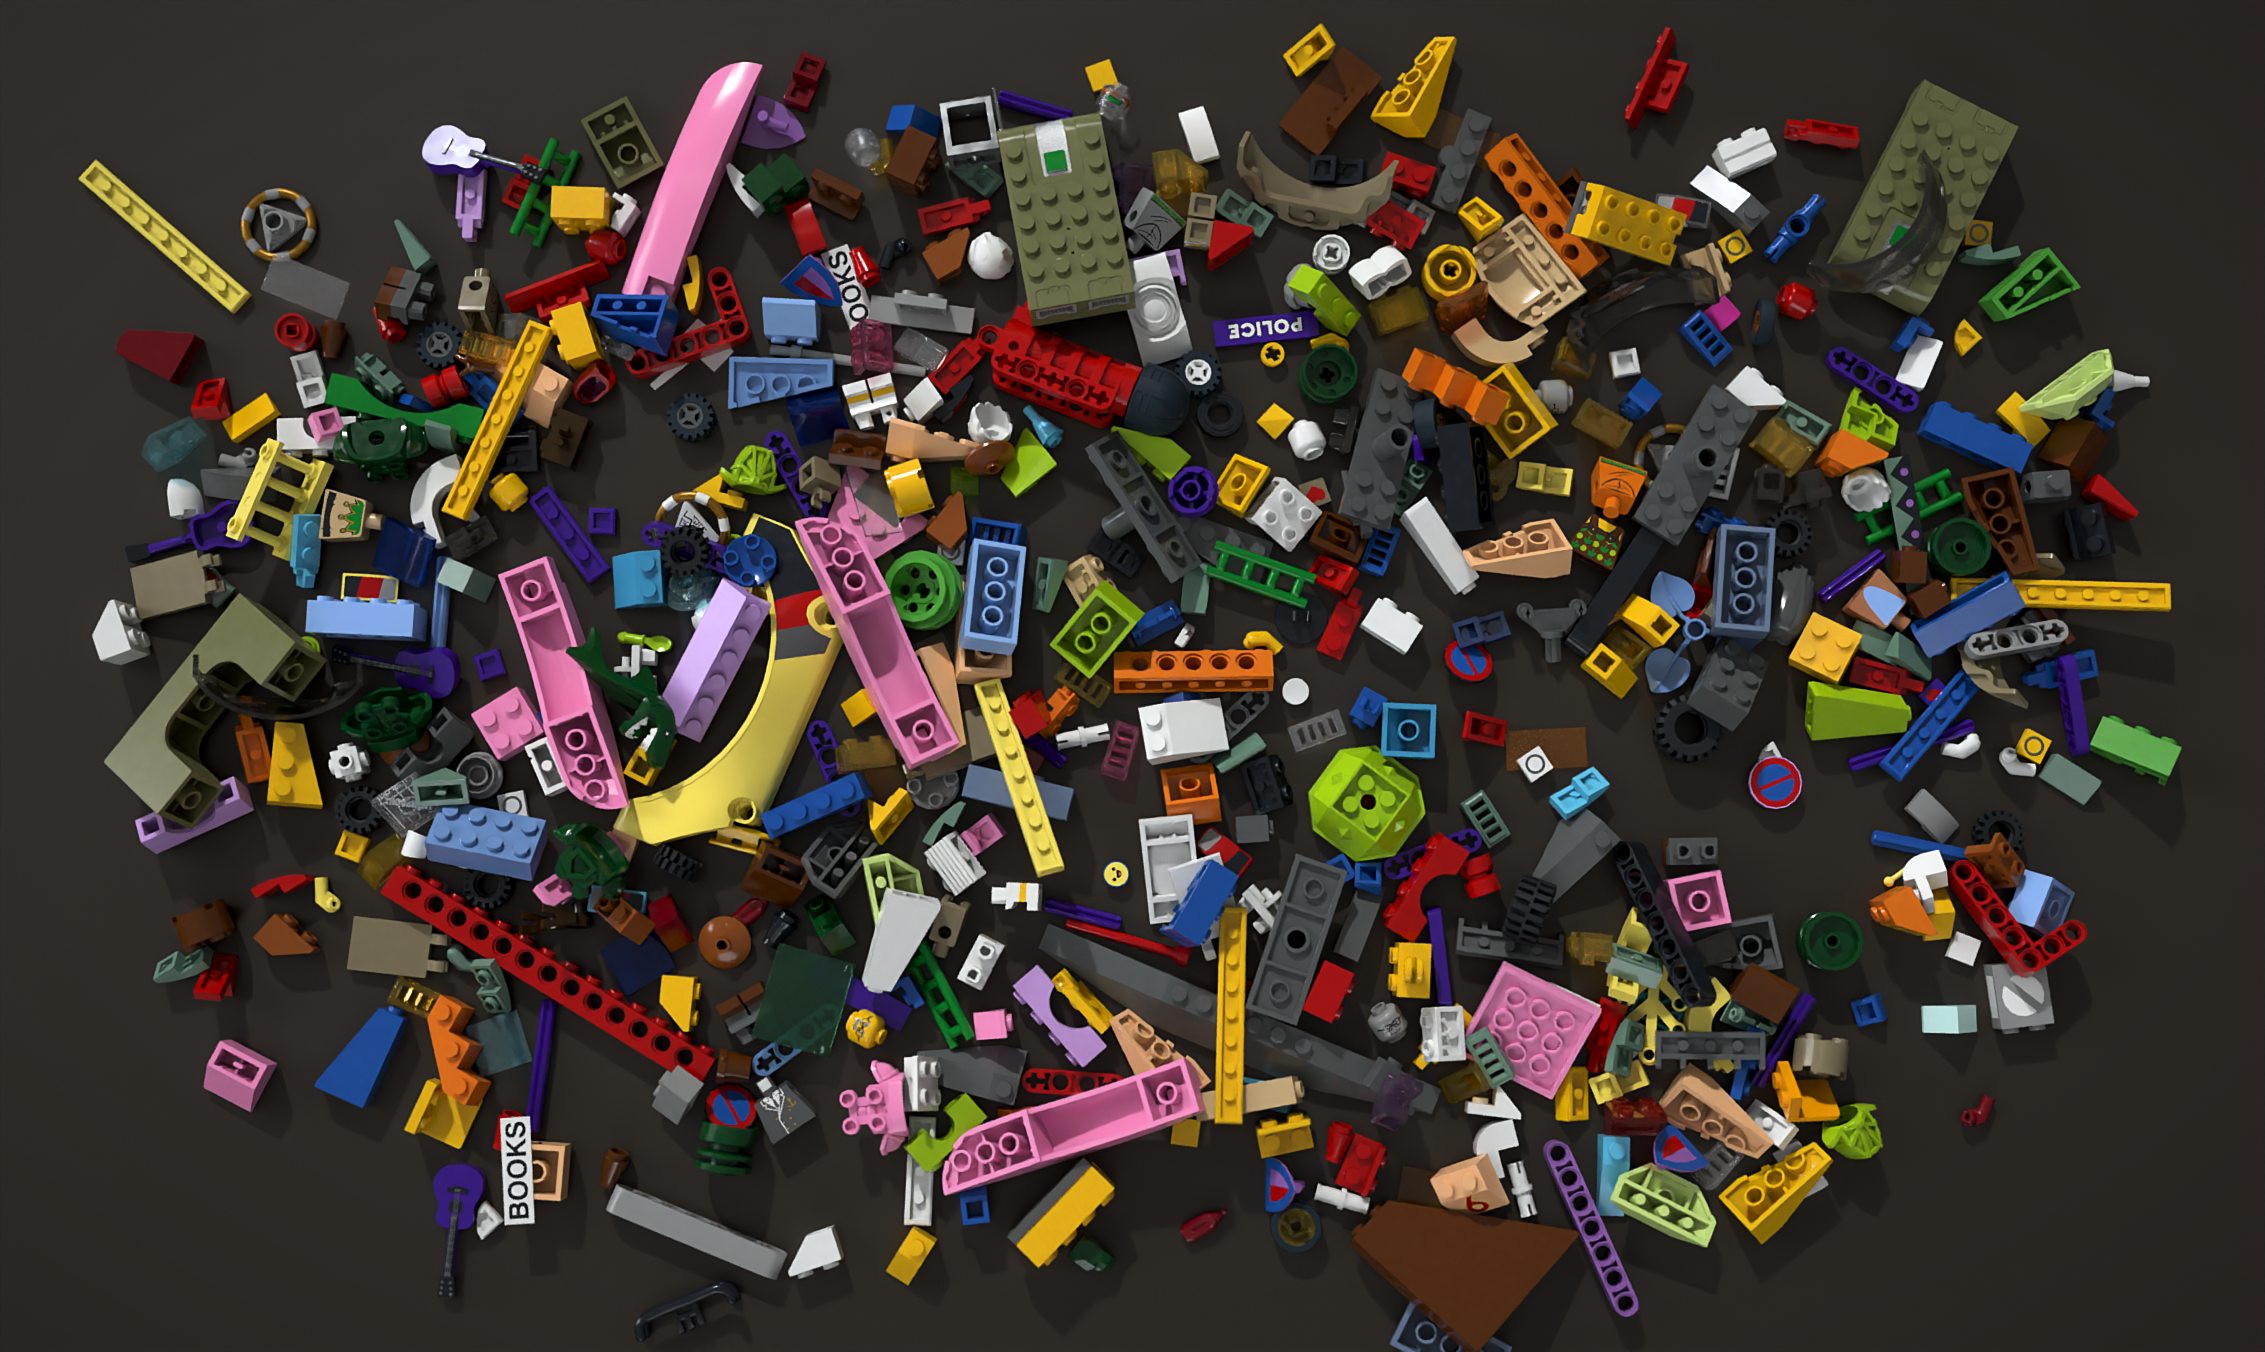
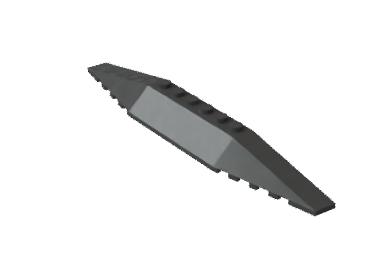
(1192, 1014)

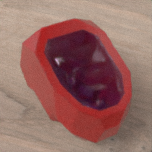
(594, 382)

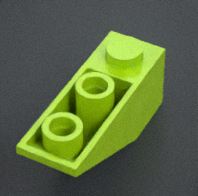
(1159, 453)

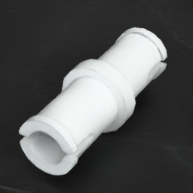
(1082, 736)
(1522, 1189)
(1342, 1198)

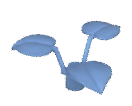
(1664, 668)

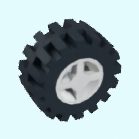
(1192, 367)

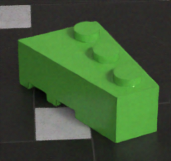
(2030, 284)
(2135, 748)

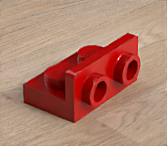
(1411, 176)
(1396, 224)
(1361, 1165)

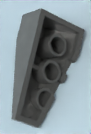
(1574, 850)
(1756, 939)
(982, 1070)

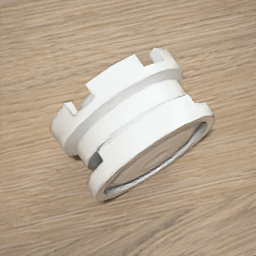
(1331, 254)

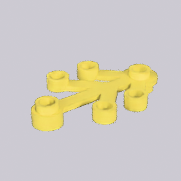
(1653, 1009)

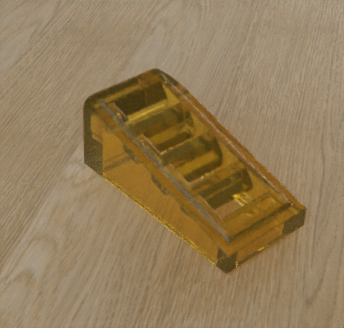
(473, 343)
(1102, 695)
(404, 1004)

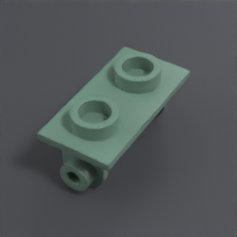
(370, 370)
(1742, 1017)

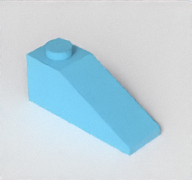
(1612, 1161)

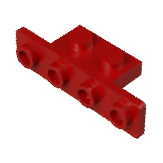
(1660, 82)
(558, 290)

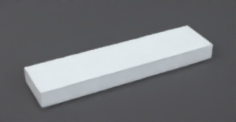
(918, 1182)

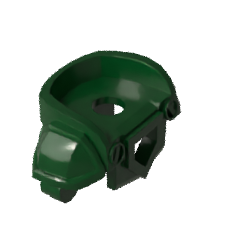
(401, 442)
(389, 724)
(591, 859)

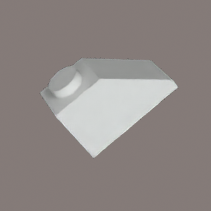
(922, 402)

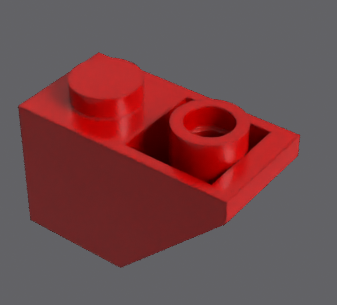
(1030, 712)

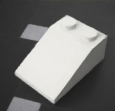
(1183, 730)

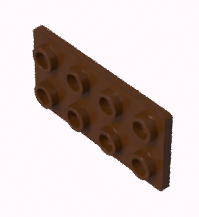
(1330, 101)

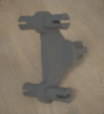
(1552, 624)

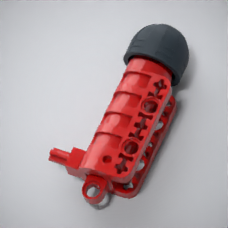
(1147, 397)

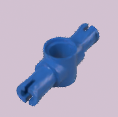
(1786, 237)

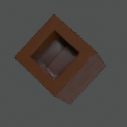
(1909, 565)
(1928, 598)

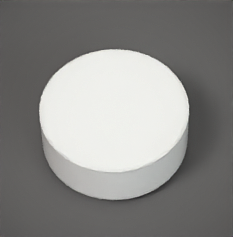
(1295, 691)

